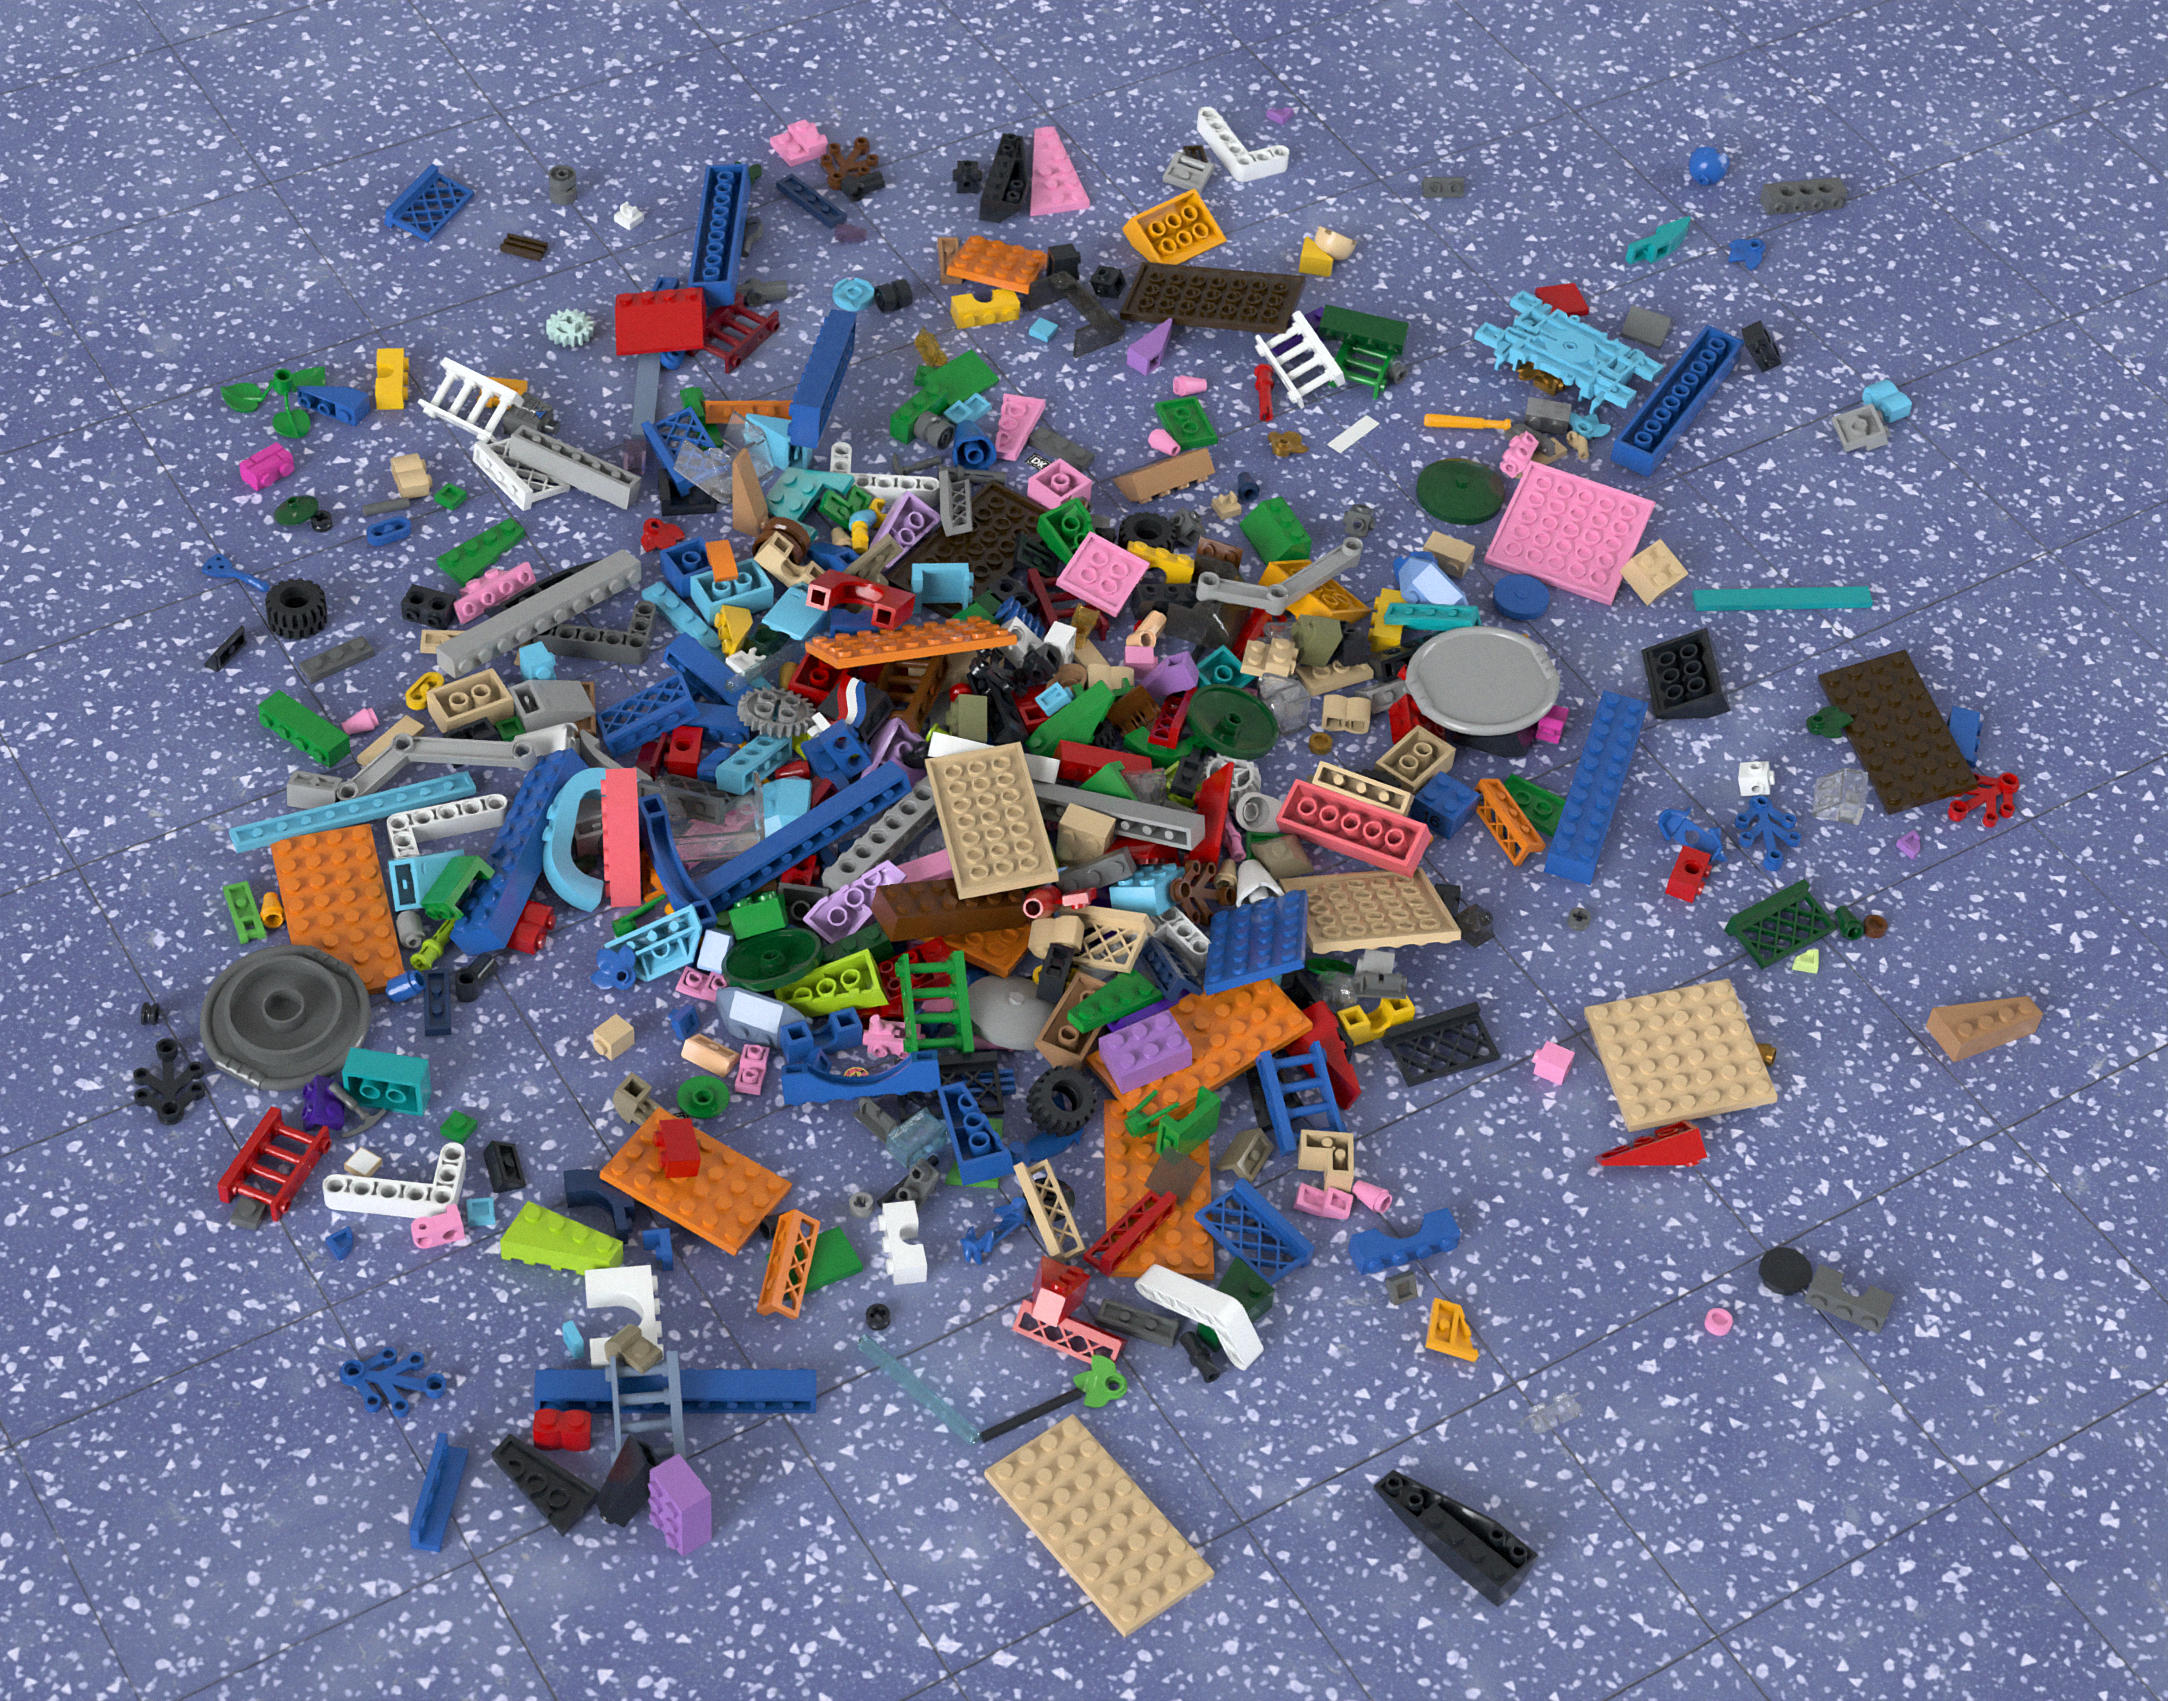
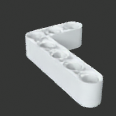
(1240, 163)
(884, 486)
(1039, 767)
(443, 821)
(1170, 927)
(406, 1198)
(1207, 1307)

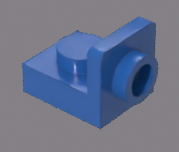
(660, 1241)

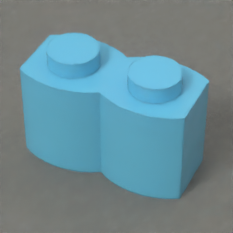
(1888, 400)

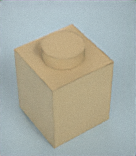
(613, 1037)

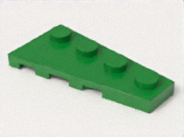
(476, 554)
(1114, 1001)

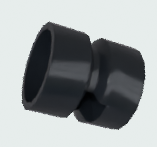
(893, 295)

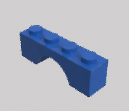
(1376, 1251)

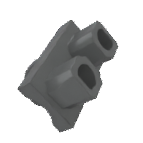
(919, 1184)

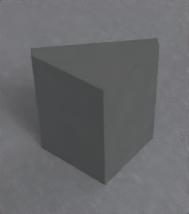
(1646, 327)
(799, 901)

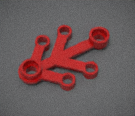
(2005, 784)

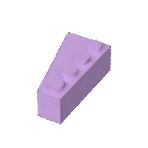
(906, 523)

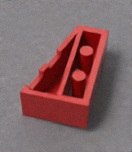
(1057, 1291)

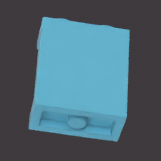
(941, 584)

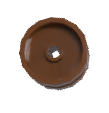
(791, 531)

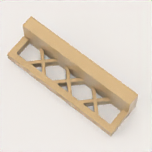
(1040, 1213)

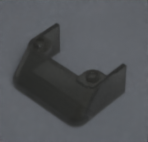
(1103, 326)
(1209, 622)

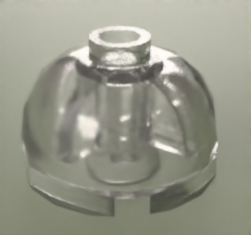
(1337, 990)

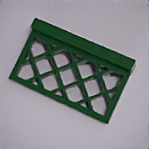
(1774, 906)

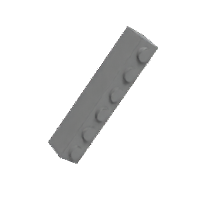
(574, 467)

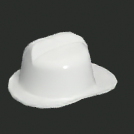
(1257, 812)

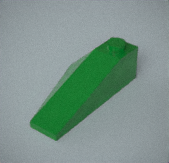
(1065, 528)
(1073, 722)

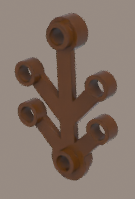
(860, 147)
(1181, 891)

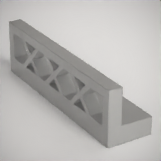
(950, 508)
(1383, 694)

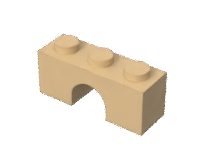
(775, 559)

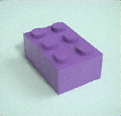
(1145, 1051)
(680, 1505)

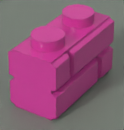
(267, 466)

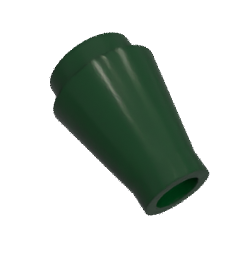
(1849, 924)

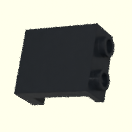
(674, 505)

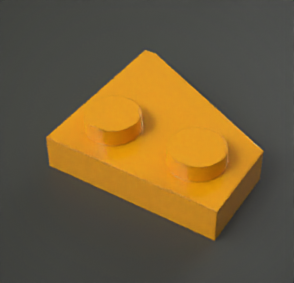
(1449, 1331)

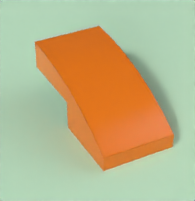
(721, 560)

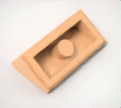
(710, 1055)

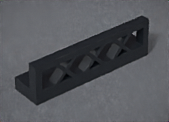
(1304, 995)

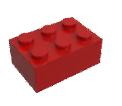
(817, 679)

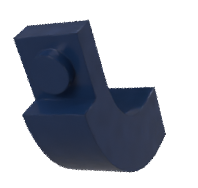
(586, 1189)

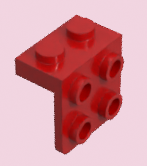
(1405, 716)

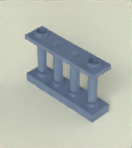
(670, 1395)

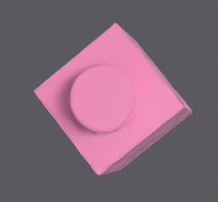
(1140, 659)
(1553, 1062)

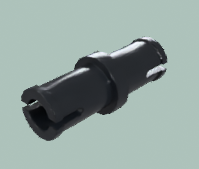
(1199, 1357)

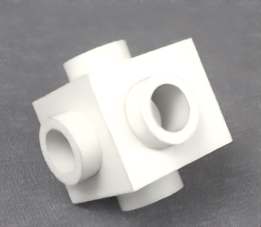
(1755, 778)

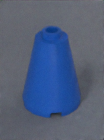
(972, 447)

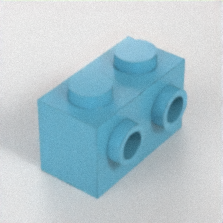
(536, 663)

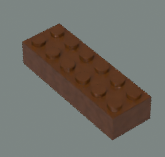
(935, 910)

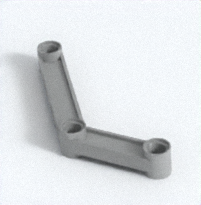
(1279, 596)
(435, 751)

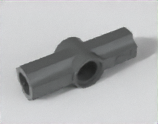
(758, 292)

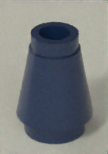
(1247, 487)

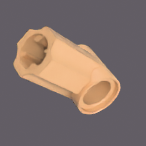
(1148, 630)

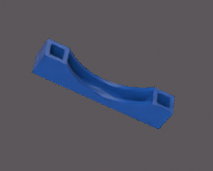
(662, 851)
(808, 1084)

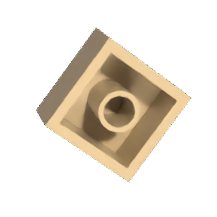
(1653, 572)

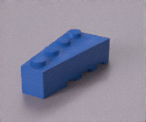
(974, 1142)

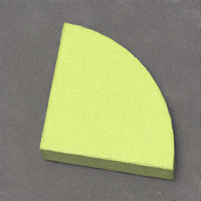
(1807, 961)

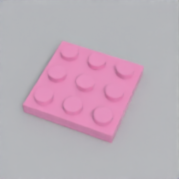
(1102, 574)

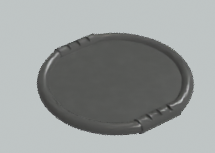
(284, 1017)

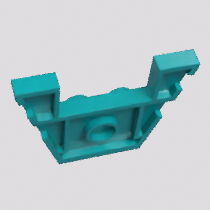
(798, 491)

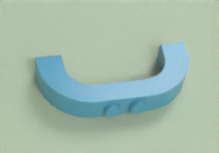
(561, 872)

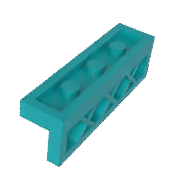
(1432, 616)

